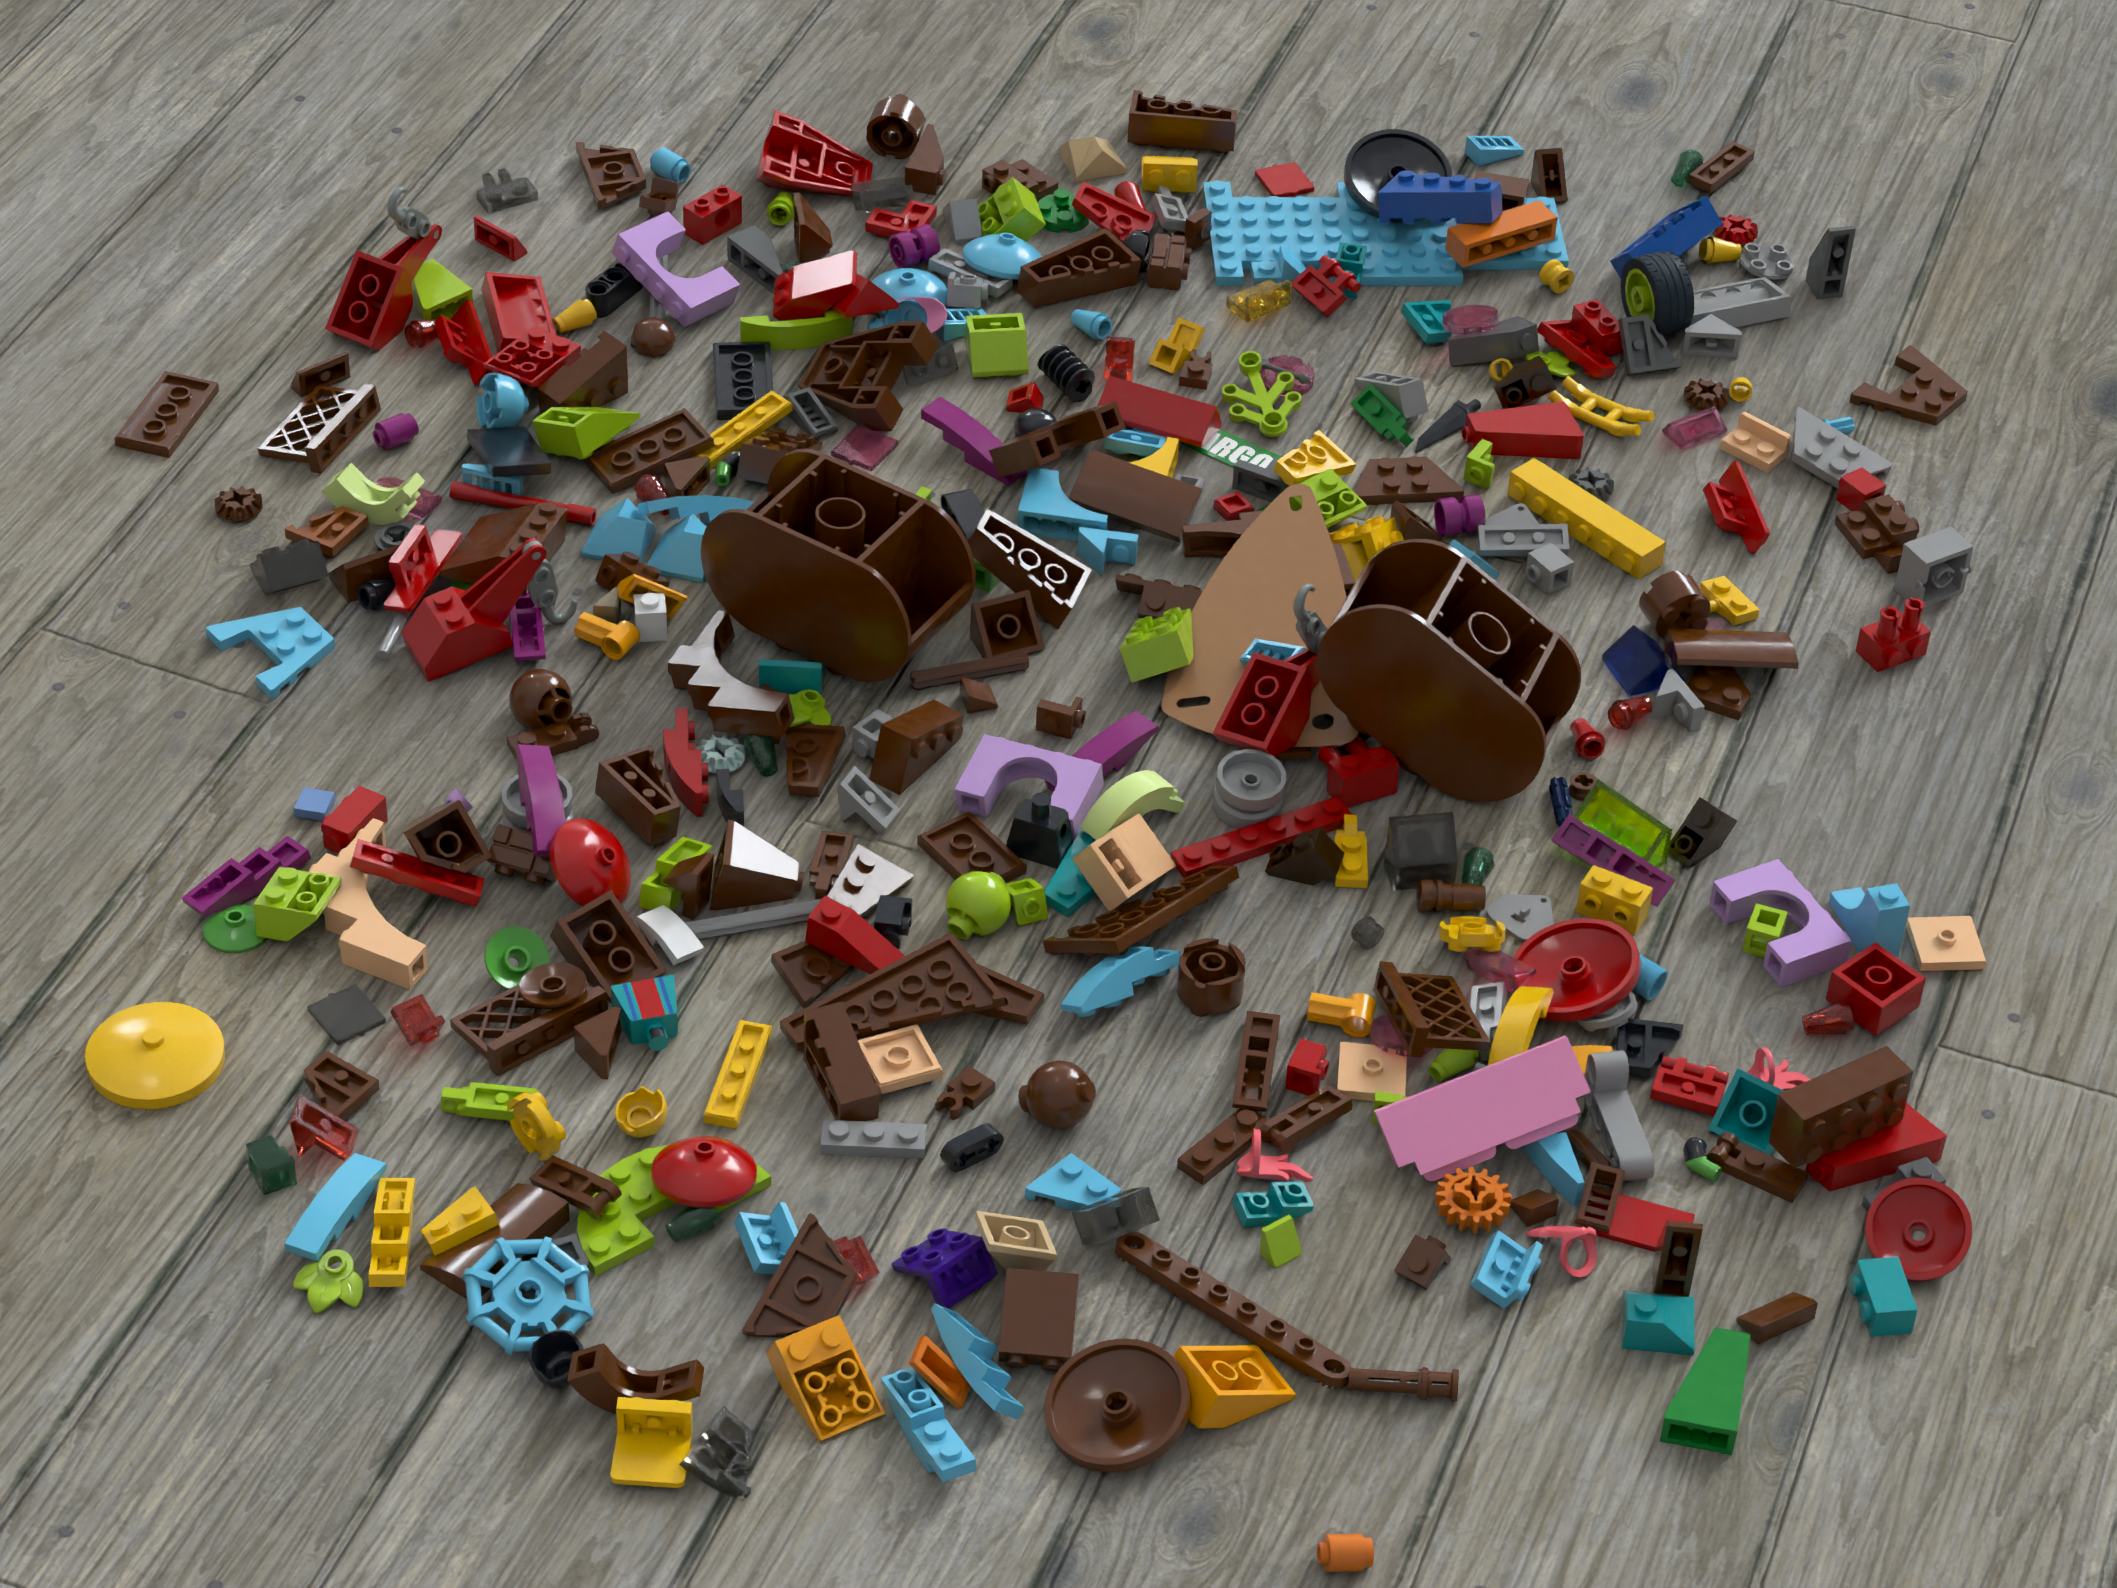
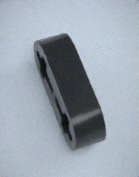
(971, 1147)

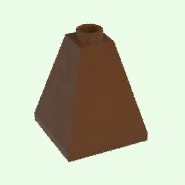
(751, 871)

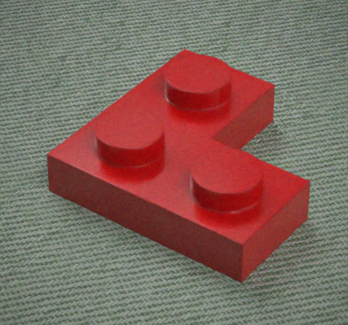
(890, 223)

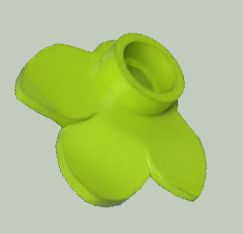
(1555, 361)
(809, 707)
(329, 1284)

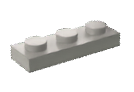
(949, 261)
(1521, 539)
(873, 1139)

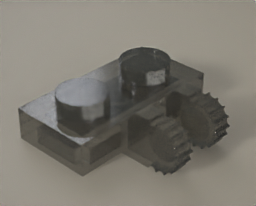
(507, 194)

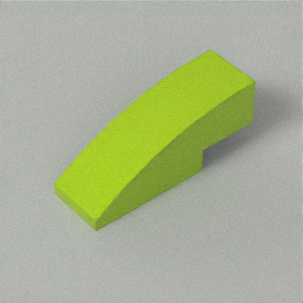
(653, 890)

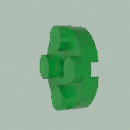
(1060, 213)

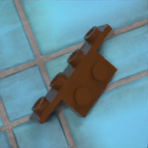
(1158, 594)

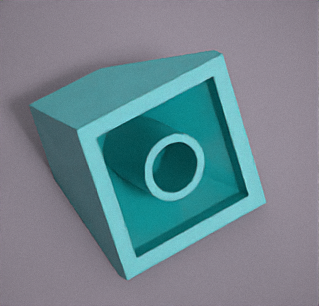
(1658, 1322)

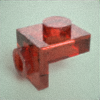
(417, 1020)

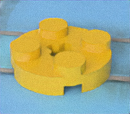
(1472, 932)
(535, 1125)

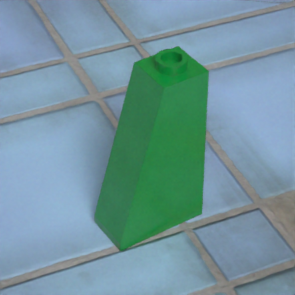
(1710, 1398)

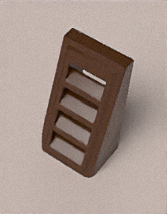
(1606, 1176)

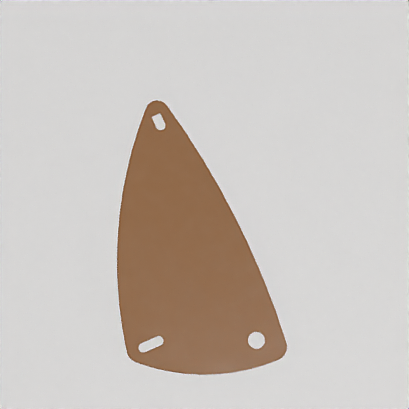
(1254, 599)

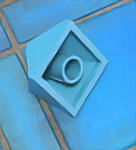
(620, 531)
(680, 551)

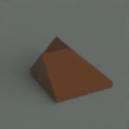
(811, 234)

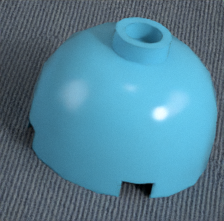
(501, 402)

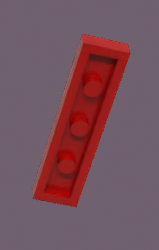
(409, 870)

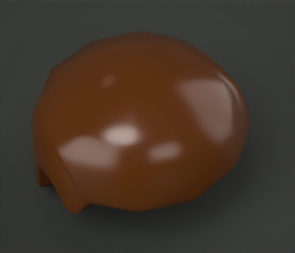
(652, 337)

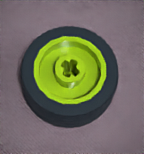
(1660, 288)

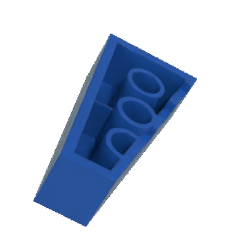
(1440, 198)
(1673, 233)

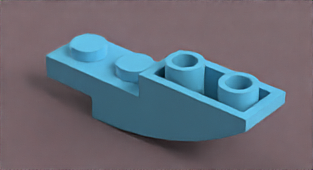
(1114, 976)
(925, 1425)

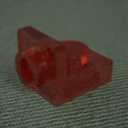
(1119, 357)
(859, 1257)

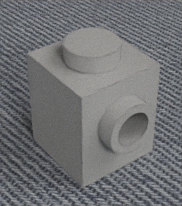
(1549, 568)

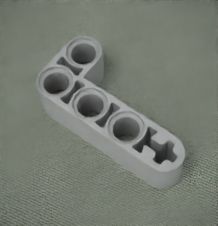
(1615, 1115)

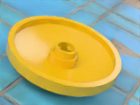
(155, 1055)

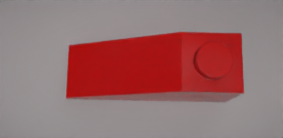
(849, 937)

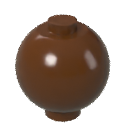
(540, 699)
(1058, 1094)

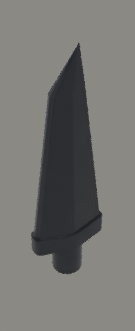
(1448, 423)

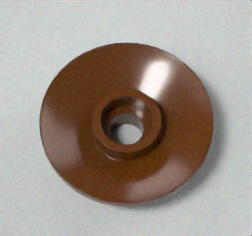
(552, 985)

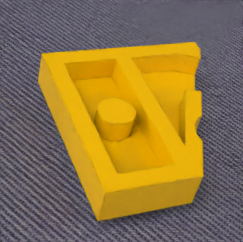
(459, 1222)

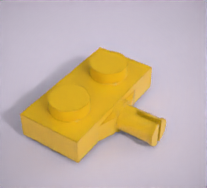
(1729, 601)

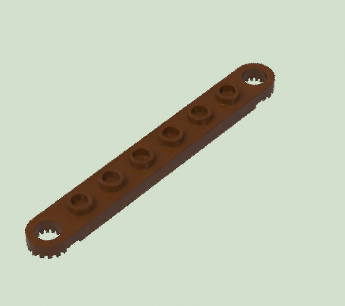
(1233, 1310)

